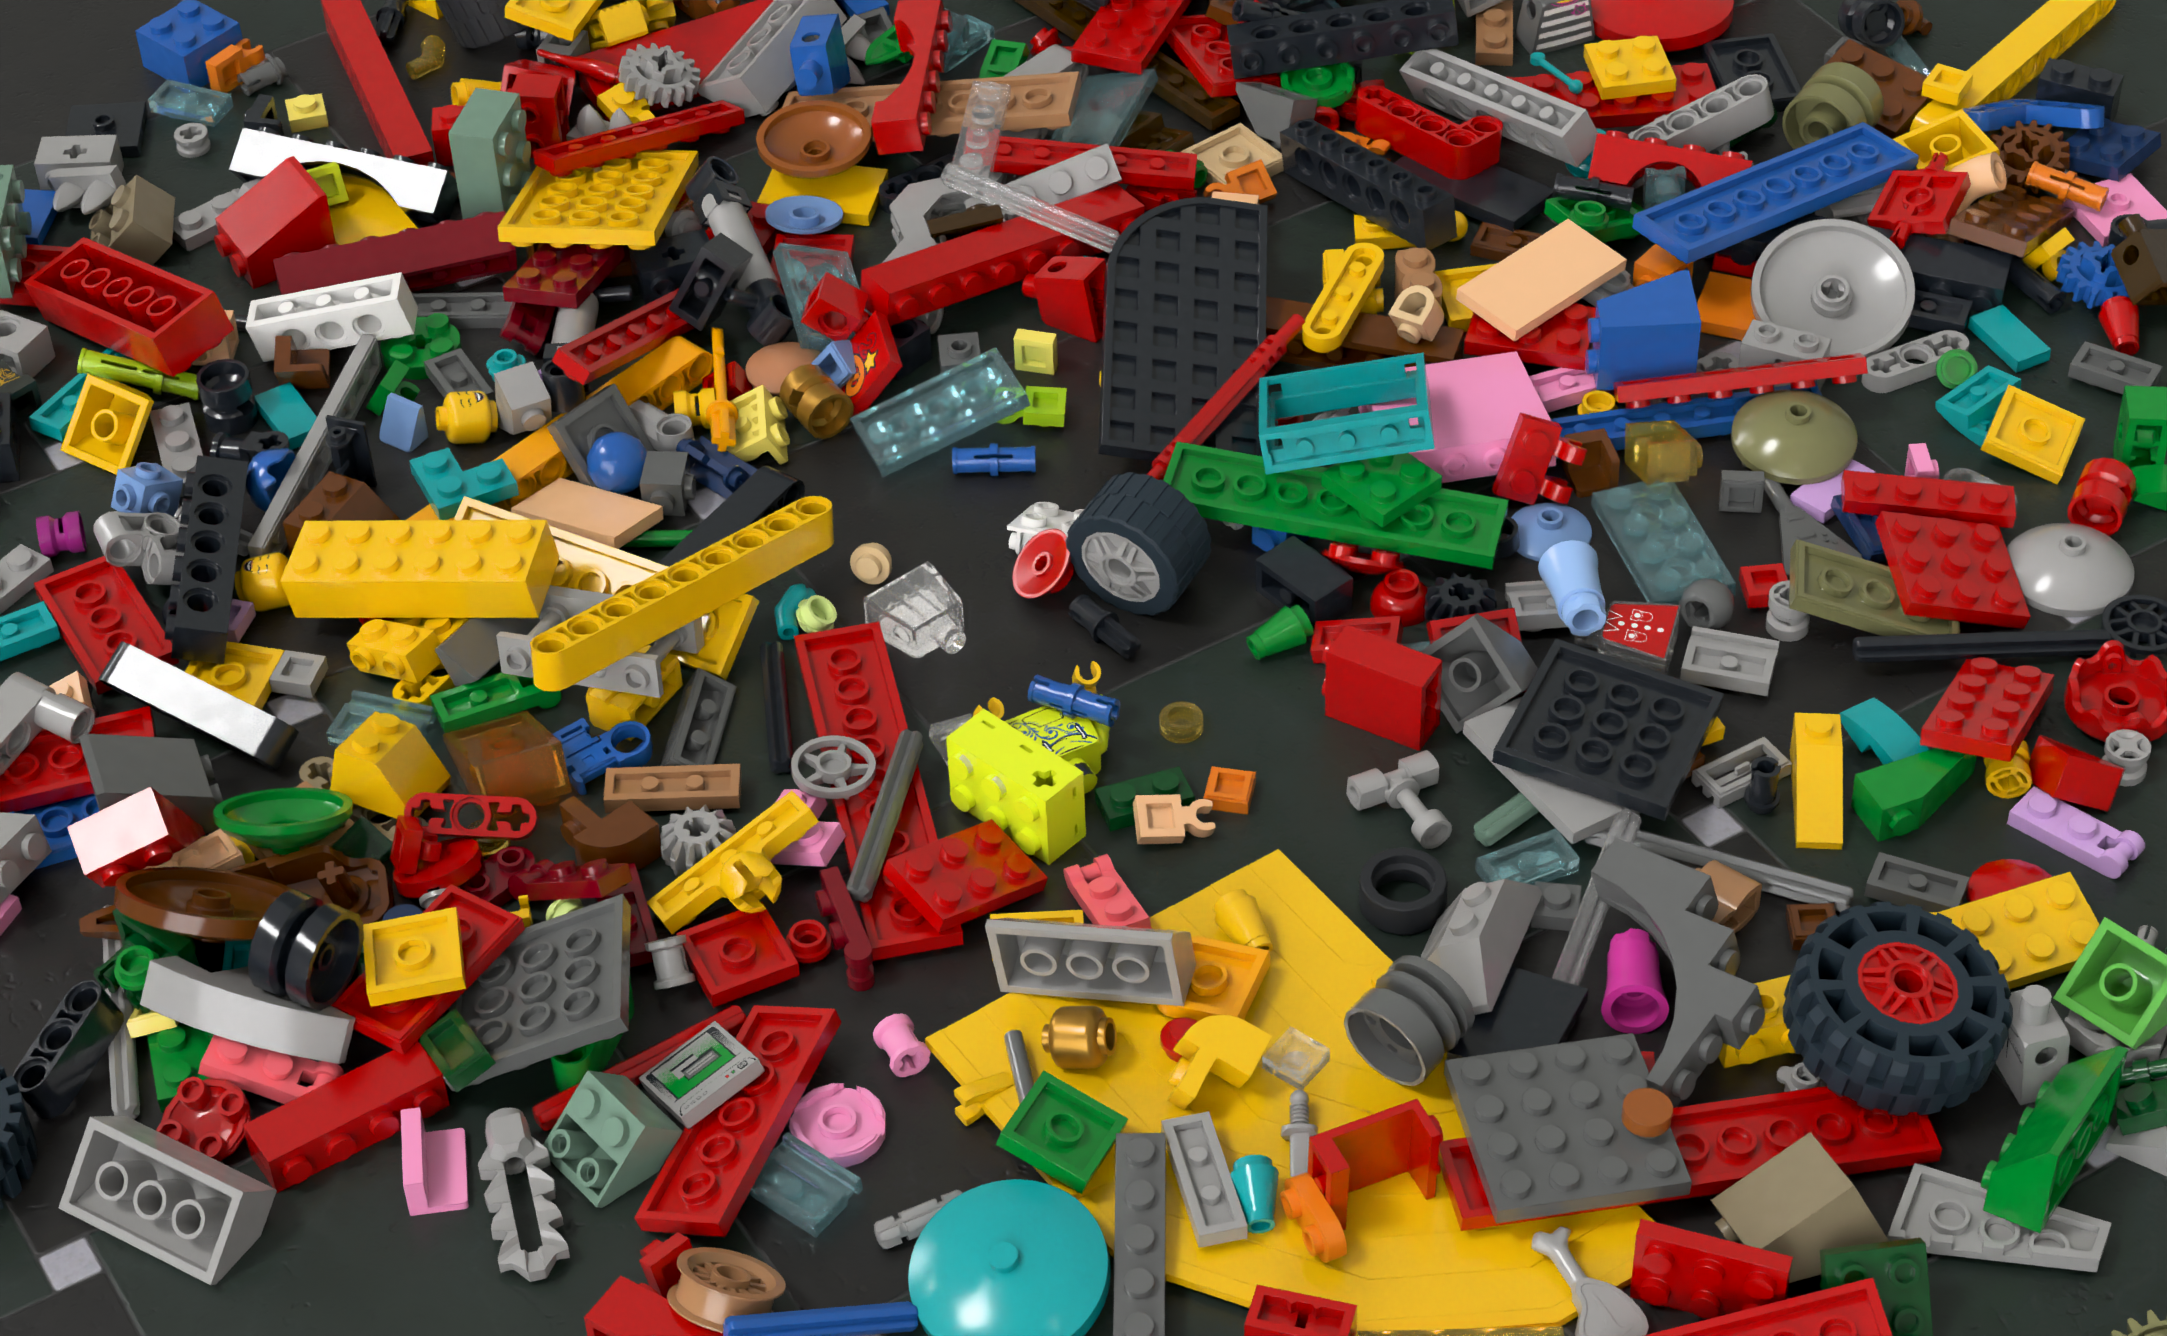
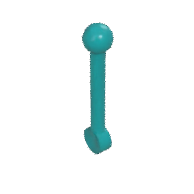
(1538, 59)

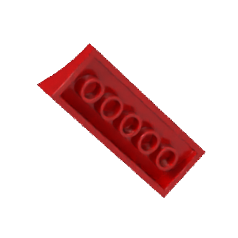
(702, 39)

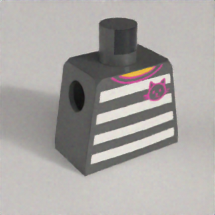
(1554, 24)

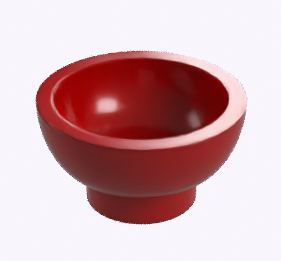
(1400, 595)

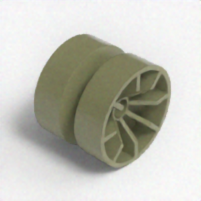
(1830, 102)

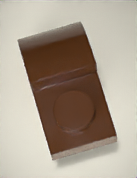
(620, 837)

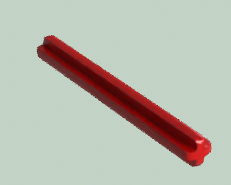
(731, 1019)

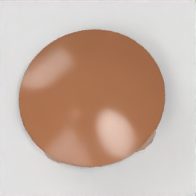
(775, 362)

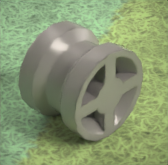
(2130, 751)

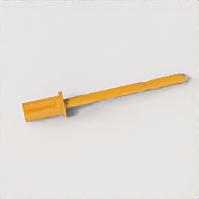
(721, 413)

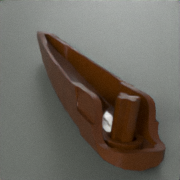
(318, 871)

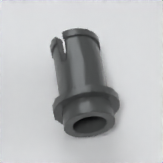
(263, 75)

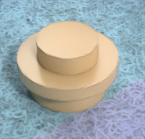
(871, 563)

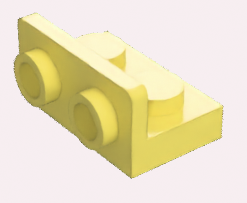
(760, 426)

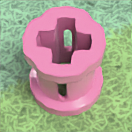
(897, 1038)

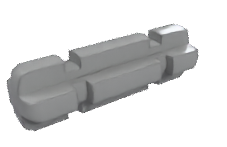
(910, 1221)

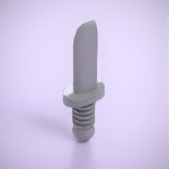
(1298, 1132)

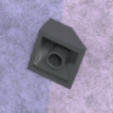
(1479, 669)

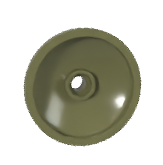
(1794, 437)

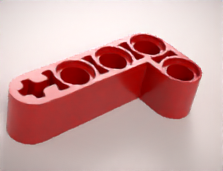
(1428, 137)

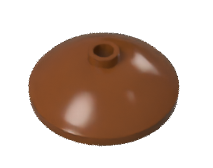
(814, 139)

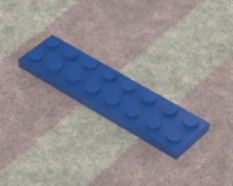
(1773, 192)

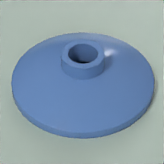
(804, 214)
(1548, 524)

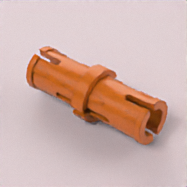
(2067, 186)

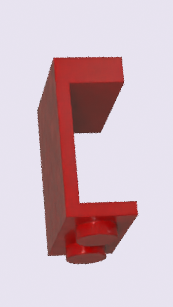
(1376, 1150)

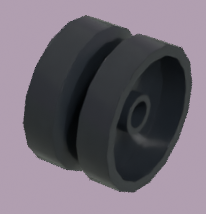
(305, 949)

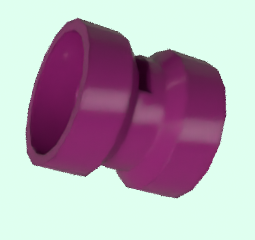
(61, 534)

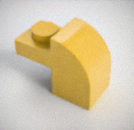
(1218, 1046)

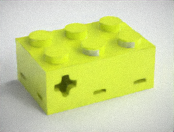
(1017, 785)

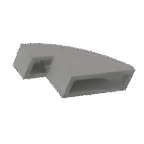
(239, 1011)

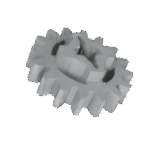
(659, 75)

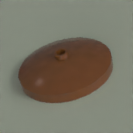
(197, 901)

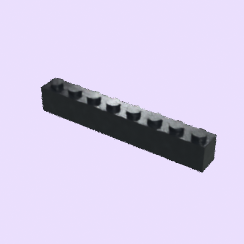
(1935, 263)

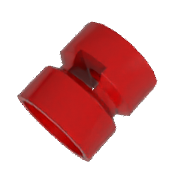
(2102, 495)

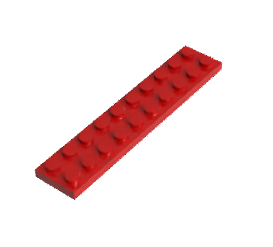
(857, 697)
(1735, 1137)

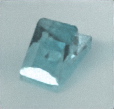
(965, 39)

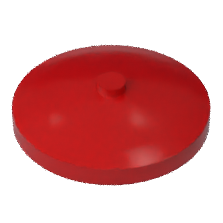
(1675, 22)

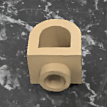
(1417, 314)

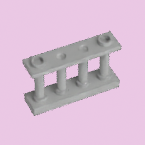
(633, 674)

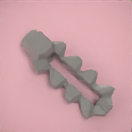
(511, 1152)

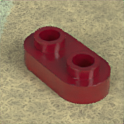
(493, 876)

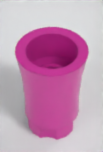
(1634, 987)

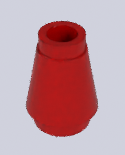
(2121, 324)

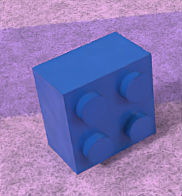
(184, 39)

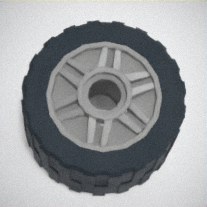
(1138, 543)

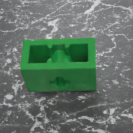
(2142, 426)

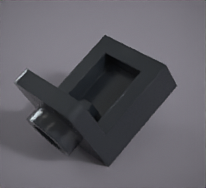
(263, 114)

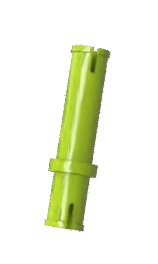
(136, 373)

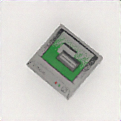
(701, 1074)

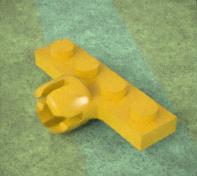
(736, 868)

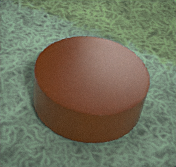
(1647, 1112)

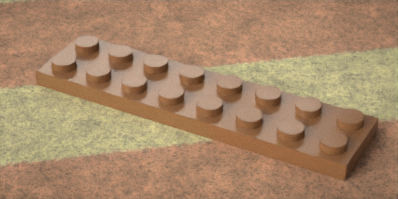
(1034, 101)

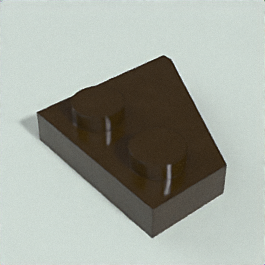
(963, 223)

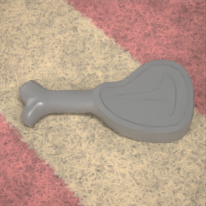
(1600, 1305)

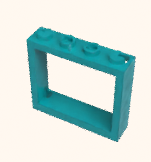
(1347, 436)

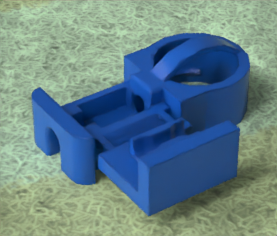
(590, 757)

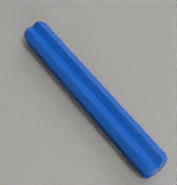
(835, 1321)

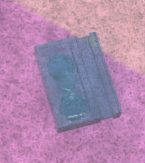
(365, 704)
(804, 1185)

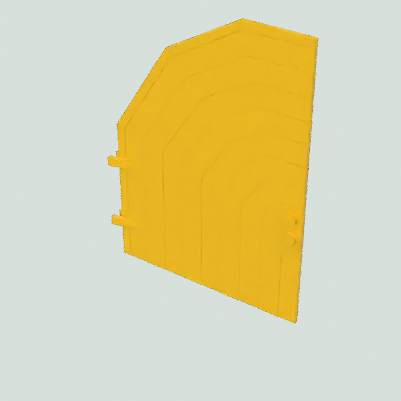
(1404, 1253)

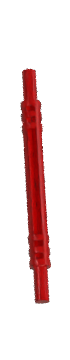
(1231, 393)

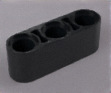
(68, 1049)

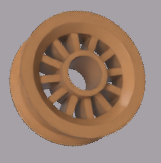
(722, 1285)

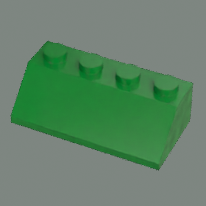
(2054, 1140)

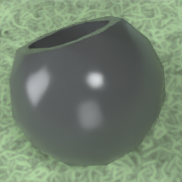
(1707, 604)

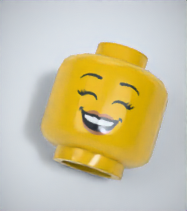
(467, 417)
(260, 581)

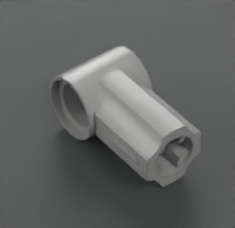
(662, 429)

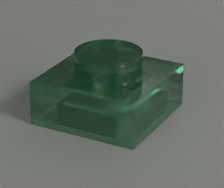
(364, 841)

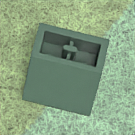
(610, 1137)

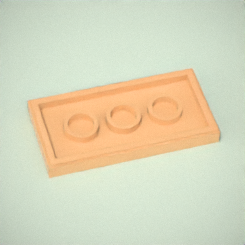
(1541, 279)

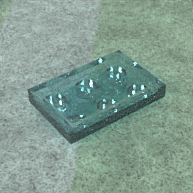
(800, 272)

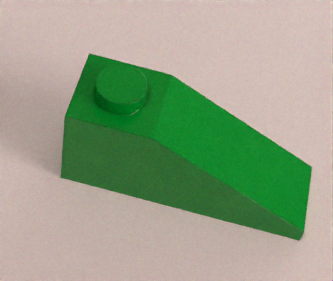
(1908, 791)

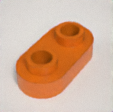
(1318, 1222)

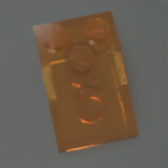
(510, 760)

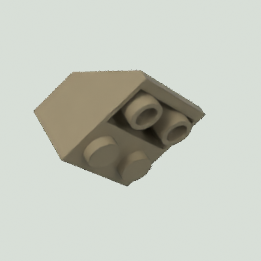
(136, 221)

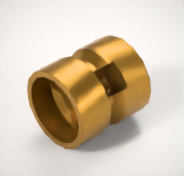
(816, 401)

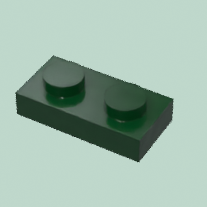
(1117, 799)

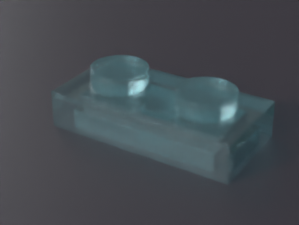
(190, 103)
(1531, 860)

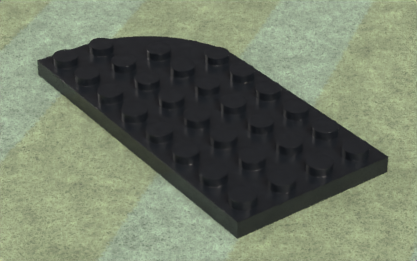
(1178, 323)

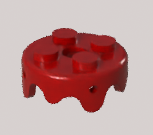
(2115, 677)

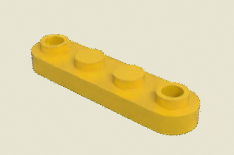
(1343, 297)

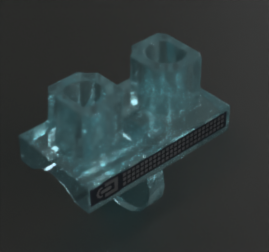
(1662, 185)

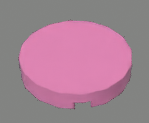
(840, 1123)

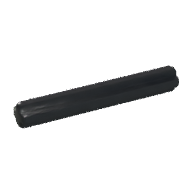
(776, 707)

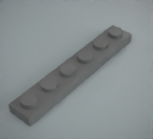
(1140, 1235)

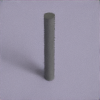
(1019, 1063)

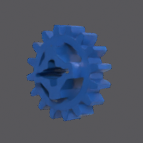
(2090, 274)

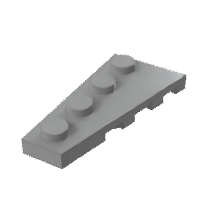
(1951, 1220)

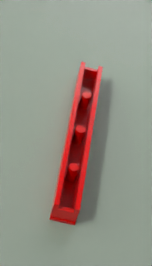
(375, 81)

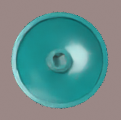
(1010, 1264)

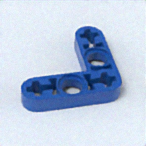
(2059, 114)

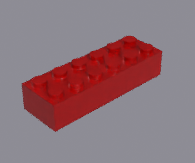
(129, 306)

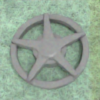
(833, 767)

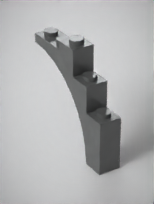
(1678, 912)

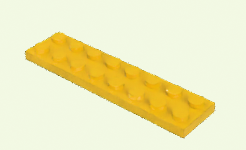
(608, 570)

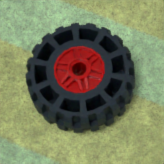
(1897, 1008)

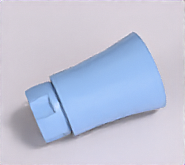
(1574, 583)

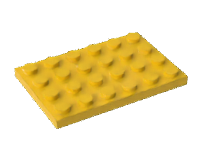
(601, 205)

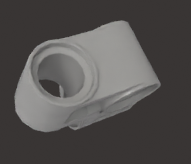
(140, 541)

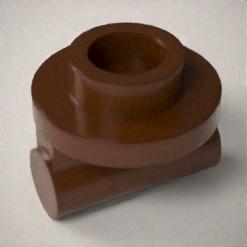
(1914, 18)

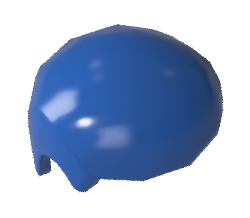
(616, 462)
(266, 475)

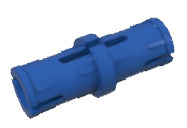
(994, 459)
(1073, 700)

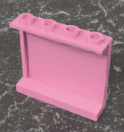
(1473, 413)

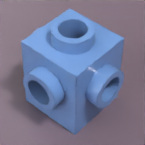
(146, 489)

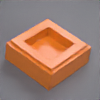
(1230, 789)

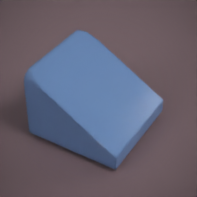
(837, 361)
(403, 423)

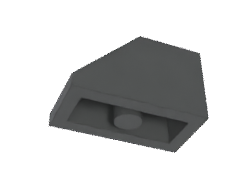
(1274, 108)

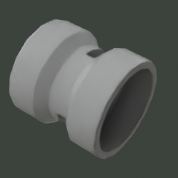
(1794, 624)

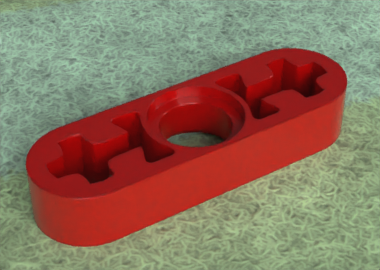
(506, 807)

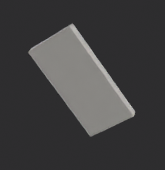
(1568, 810)

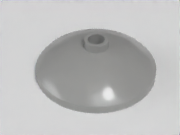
(2070, 569)

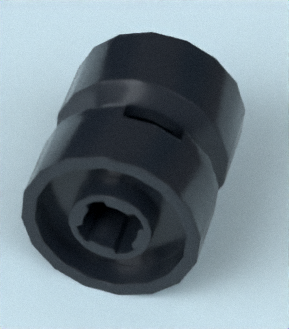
(1872, 21)
(227, 397)

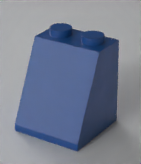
(1645, 332)

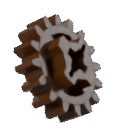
(2029, 144)

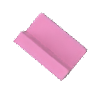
(433, 1166)

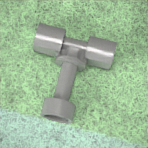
(1401, 791)

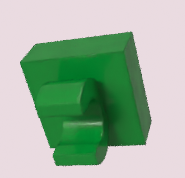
(392, 383)

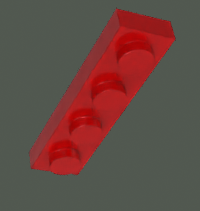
(1928, 497)

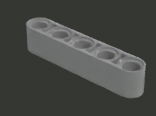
(1714, 117)

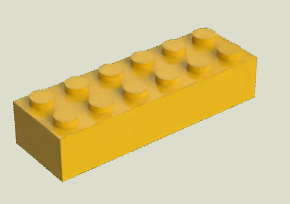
(421, 569)

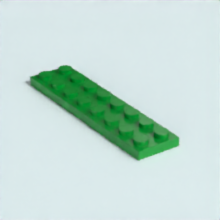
(1236, 490)

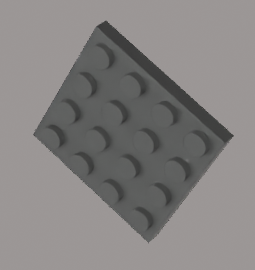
(553, 988)
(1553, 1130)

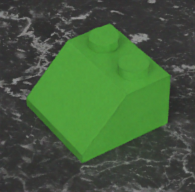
(2118, 985)

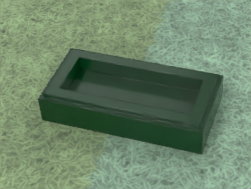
(456, 1050)

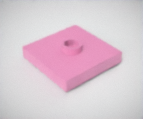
(2124, 197)

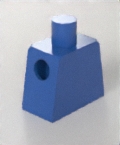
(819, 63)

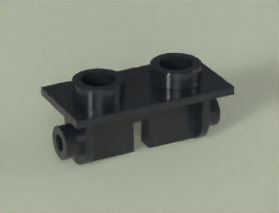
(350, 449)

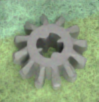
(693, 837)

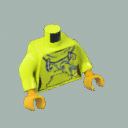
(1074, 740)

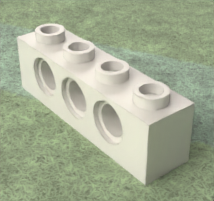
(334, 315)

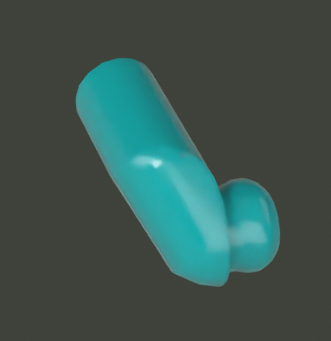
(786, 610)

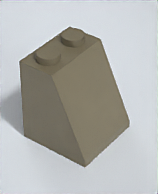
(1797, 1208)

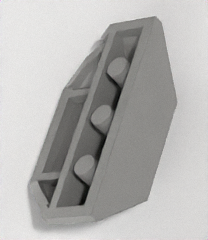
(1481, 937)

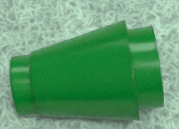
(1281, 632)

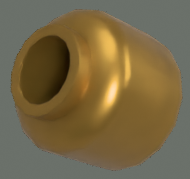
(1079, 1037)

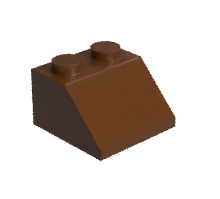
(336, 500)

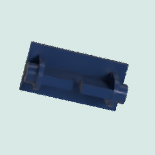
(715, 469)

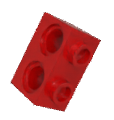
(1297, 1314)

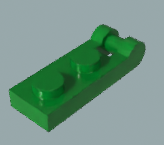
(489, 700)

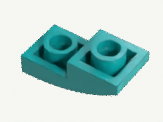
(1883, 730)

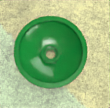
(283, 817)

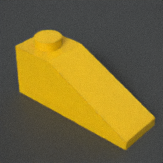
(1817, 780)

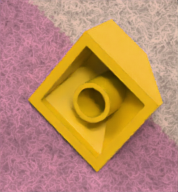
(107, 423)

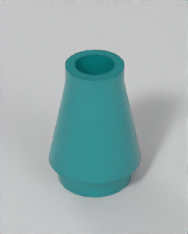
(1256, 1189)

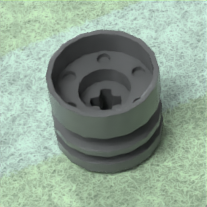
(1409, 1020)

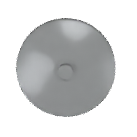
(1836, 284)

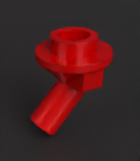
(1045, 39)

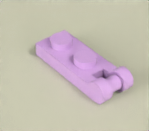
(2075, 833)

